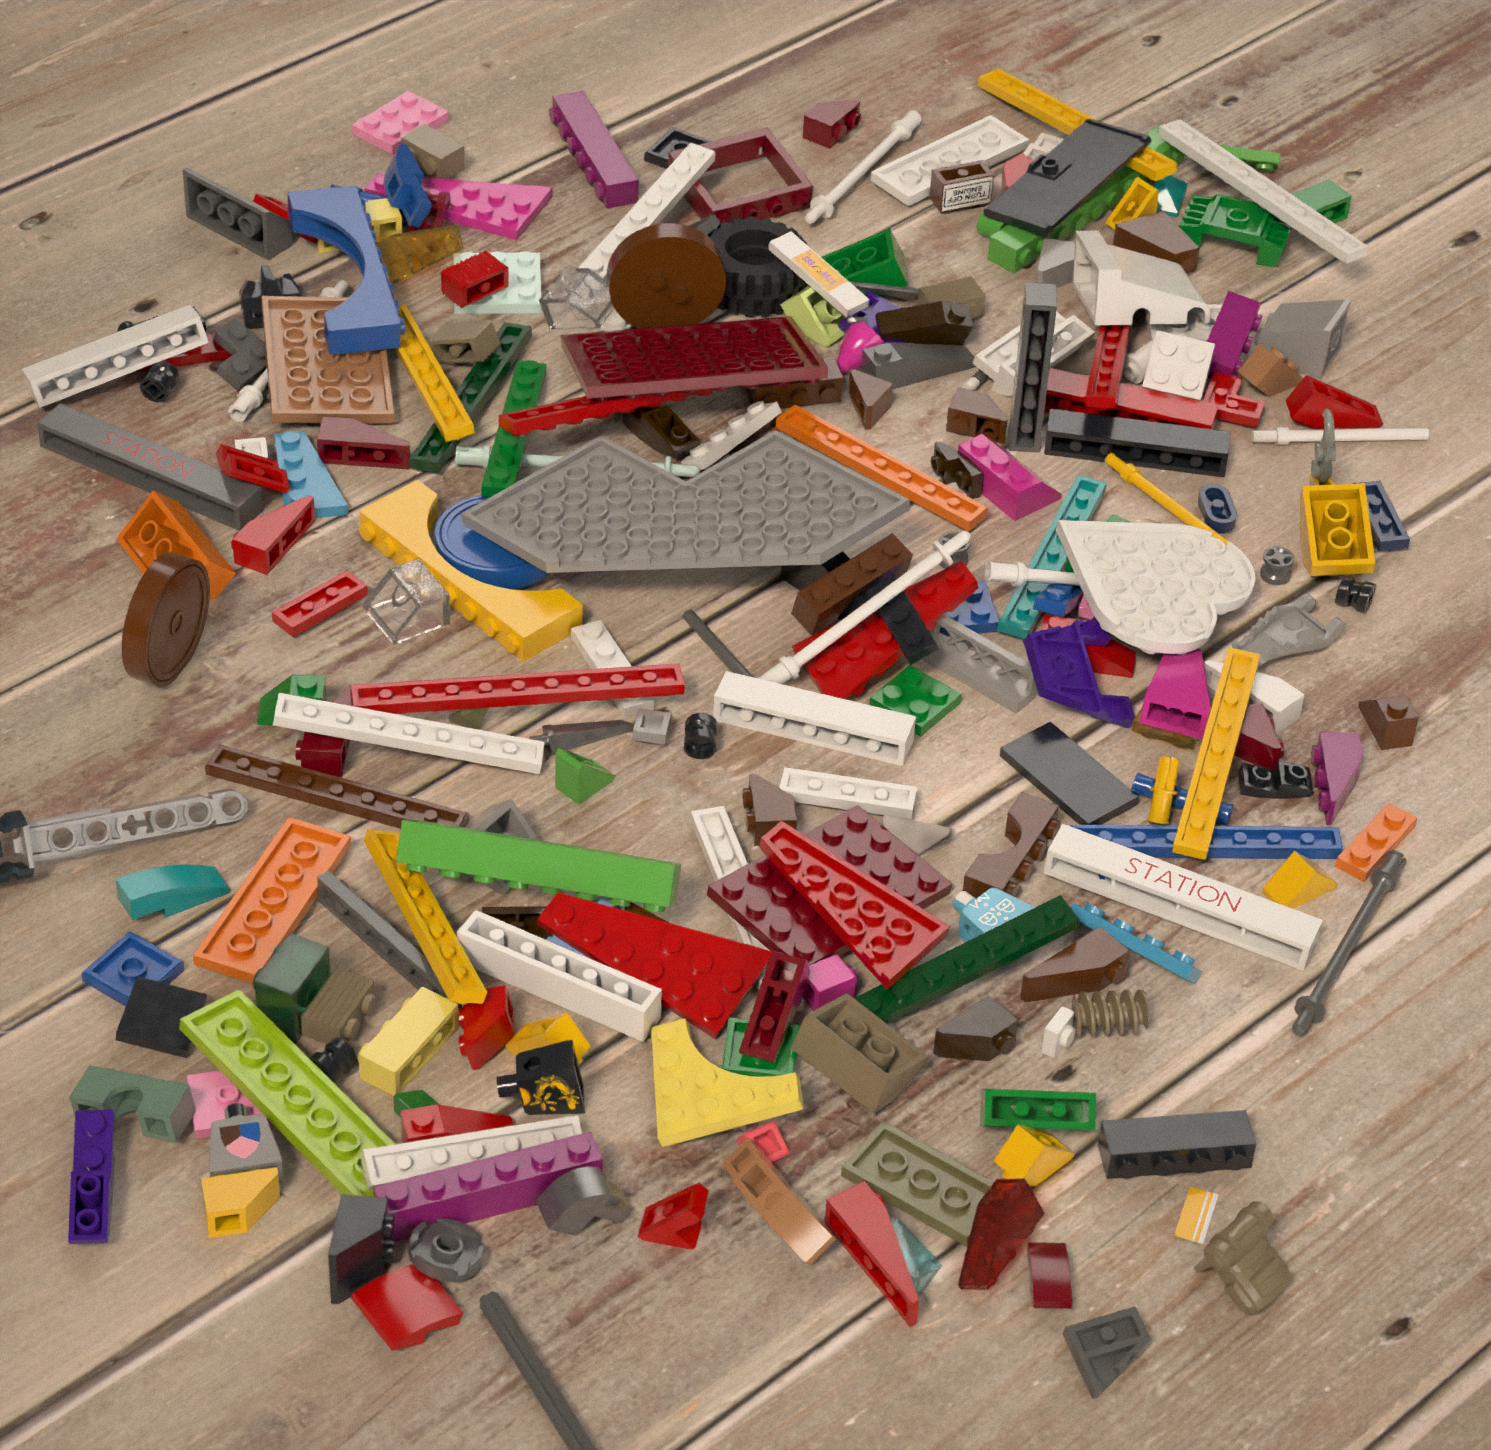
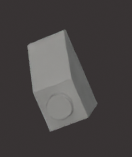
(1056, 262)

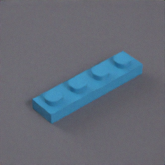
(1148, 947)

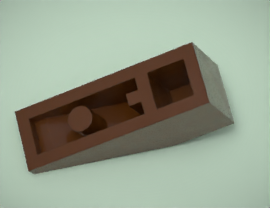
(1081, 967)

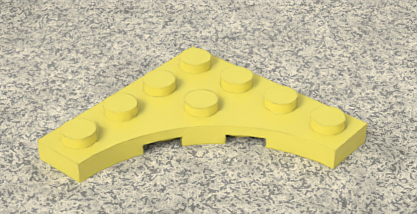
(704, 1099)

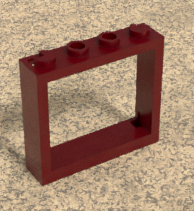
(767, 205)

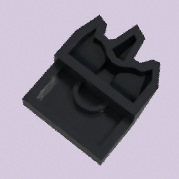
(252, 292)

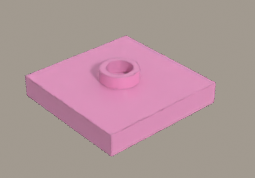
(211, 1095)

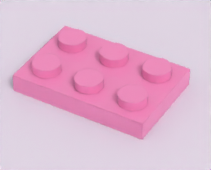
(396, 119)

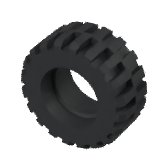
(754, 275)

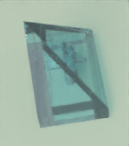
(919, 1260)

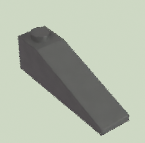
(914, 363)

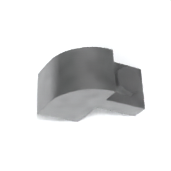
(578, 1197)

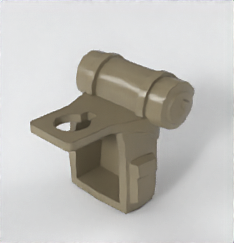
(1246, 1260)

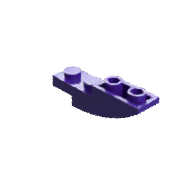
(92, 1177)

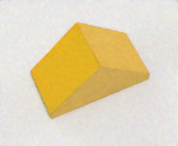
(1137, 202)
(1298, 882)

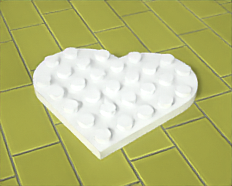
(1156, 580)

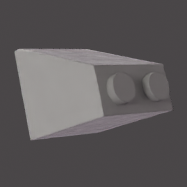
(1307, 333)

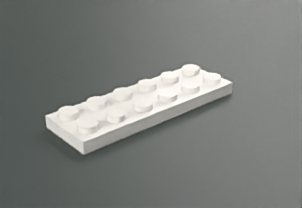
(984, 140)

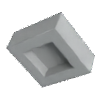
(651, 726)

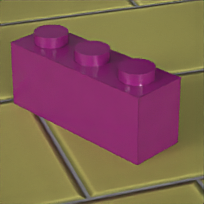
(1231, 333)

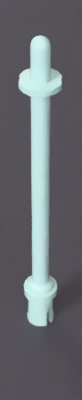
(480, 457)

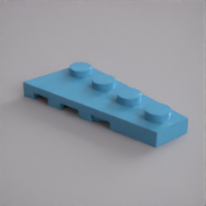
(307, 475)

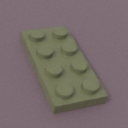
(918, 1180)

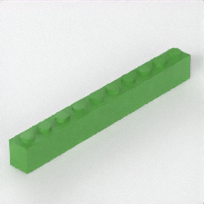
(1017, 248)

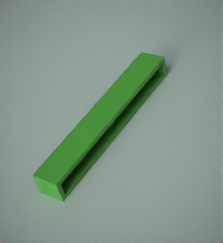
(538, 863)

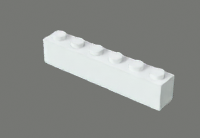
(115, 355)
(814, 718)
(561, 976)

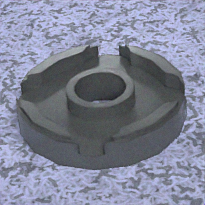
(446, 1265)

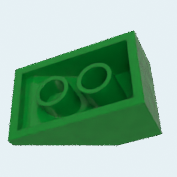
(871, 261)

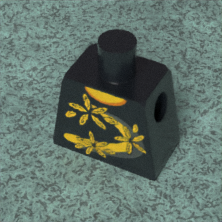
(546, 1080)

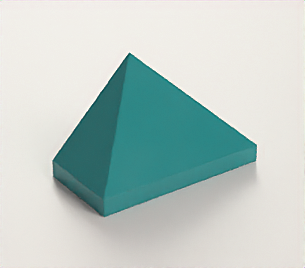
(1170, 195)

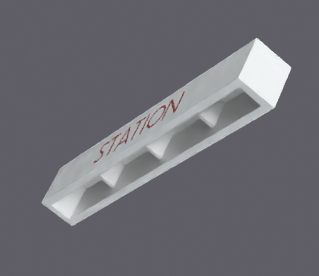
(1183, 897)

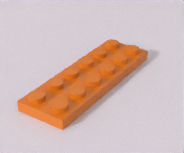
(271, 899)

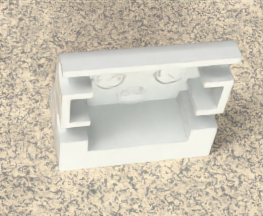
(1120, 281)

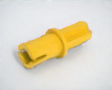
(1163, 790)

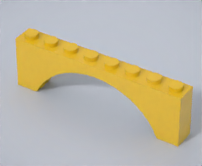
(515, 618)

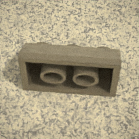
(858, 1052)

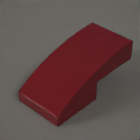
(1049, 1275)

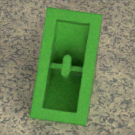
(579, 776)

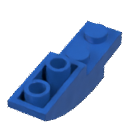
(404, 186)

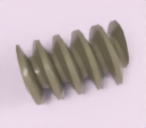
(1110, 1012)

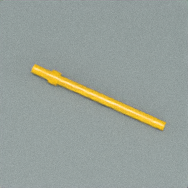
(1132, 475)

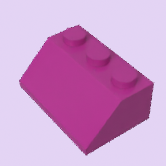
(1007, 480)

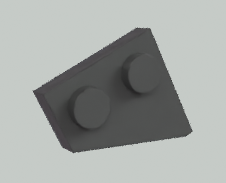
(1106, 1347)

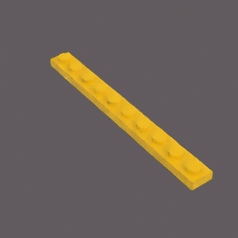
(1064, 118)

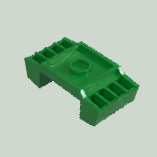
(1238, 221)

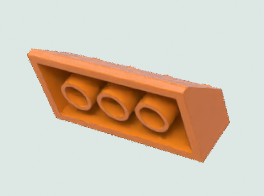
(166, 527)

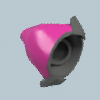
(856, 338)

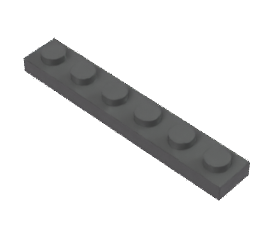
(377, 933)

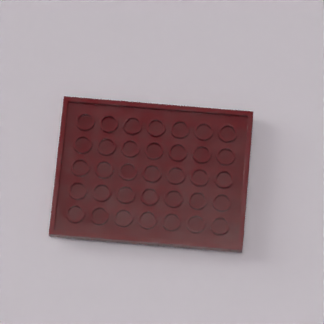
(692, 358)

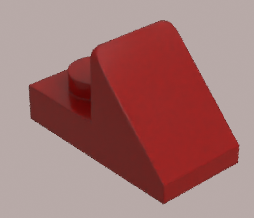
(675, 1218)

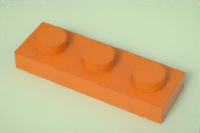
(1374, 841)

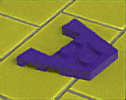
(1065, 672)

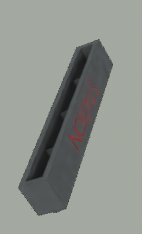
(150, 466)

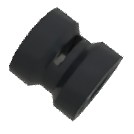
(159, 381)
(1355, 593)
(700, 736)
(336, 1059)

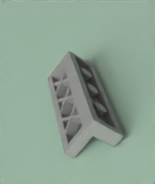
(978, 668)

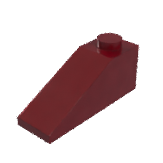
(358, 444)
(325, 752)
(775, 1006)

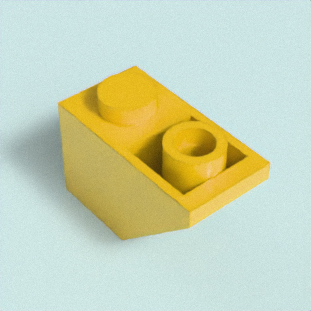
(238, 1200)

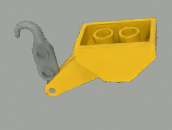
(1334, 517)

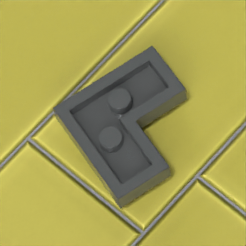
(247, 354)

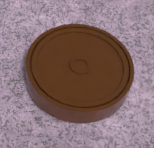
(666, 276)
(165, 619)

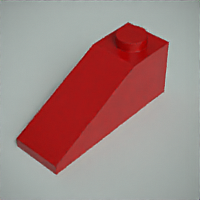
(1348, 411)
(272, 535)
(1109, 659)
(444, 1121)

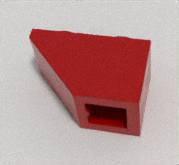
(486, 1026)

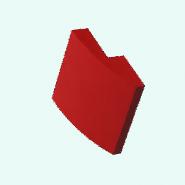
(252, 468)
(406, 1306)

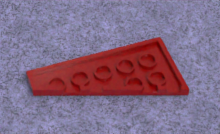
(870, 646)
(869, 917)
(697, 971)

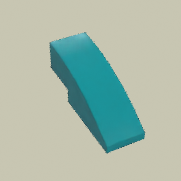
(169, 889)

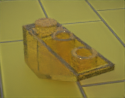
(417, 250)

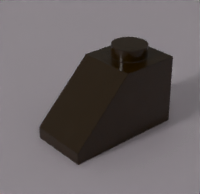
(977, 1033)

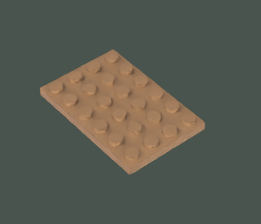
(309, 381)

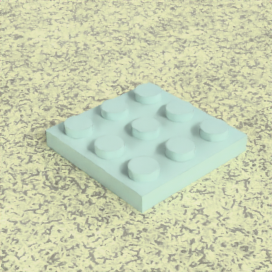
(523, 288)

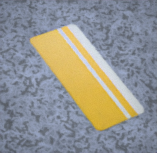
(1196, 1215)

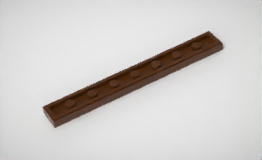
(326, 790)

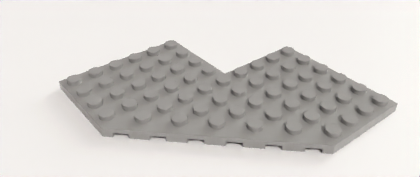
(624, 513)

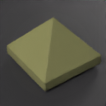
(469, 717)

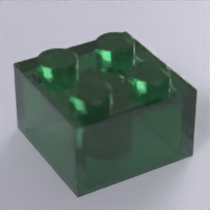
(291, 982)

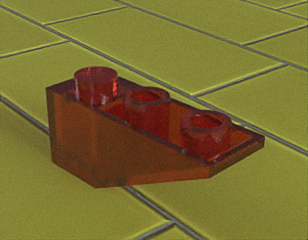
(999, 1229)

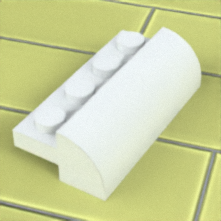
(1000, 358)

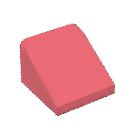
(768, 1139)

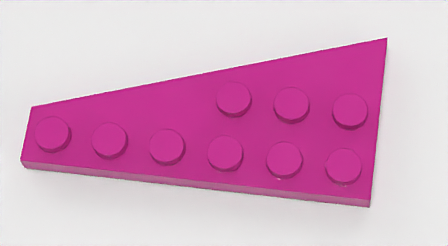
(484, 205)

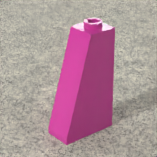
(1178, 695)

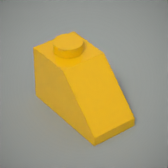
(548, 1032)
(1032, 1155)

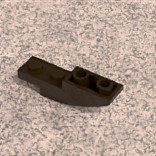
(660, 429)

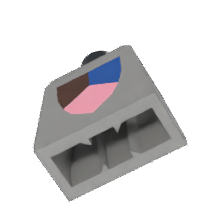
(242, 1143)

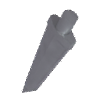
(908, 293)
(579, 734)

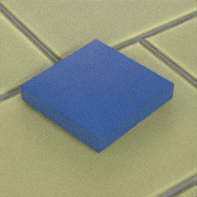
(128, 958)

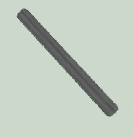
(535, 1373)

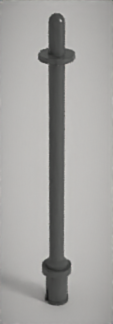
(1383, 880)

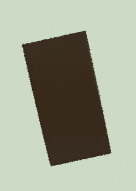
(958, 468)

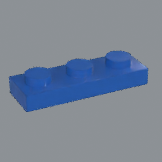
(1058, 599)

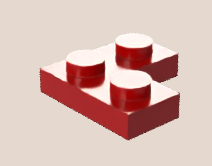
(1224, 390)

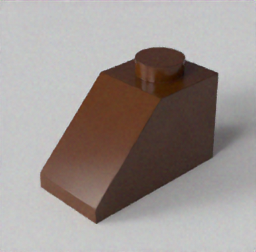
(1390, 721)

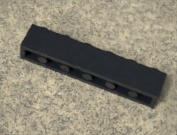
(1137, 442)

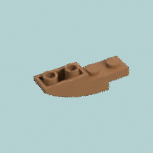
(778, 1202)

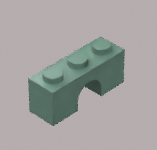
(161, 1105)

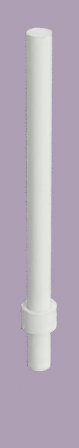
(1283, 435)

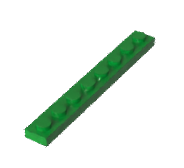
(509, 450)

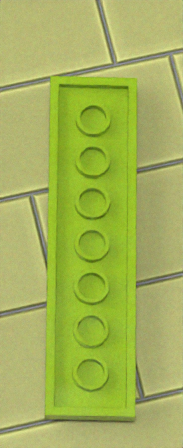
(286, 1088)

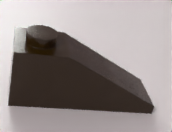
(926, 323)

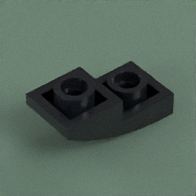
(1283, 782)

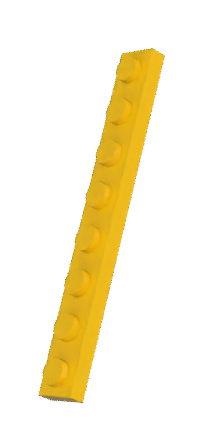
(432, 382)
(1216, 754)
(426, 921)

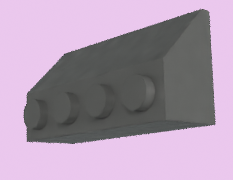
(235, 216)

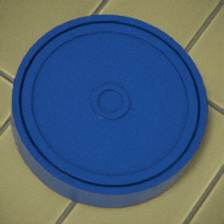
(478, 555)

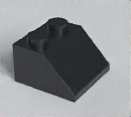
(359, 1244)

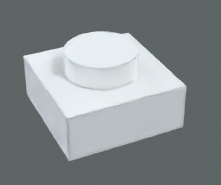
(253, 445)
(1058, 1032)

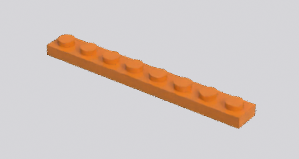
(882, 467)

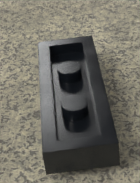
(905, 624)

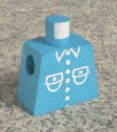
(986, 911)

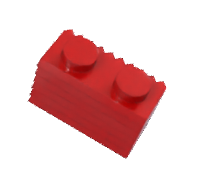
(474, 279)

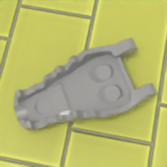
(1289, 631)

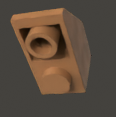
(1270, 371)

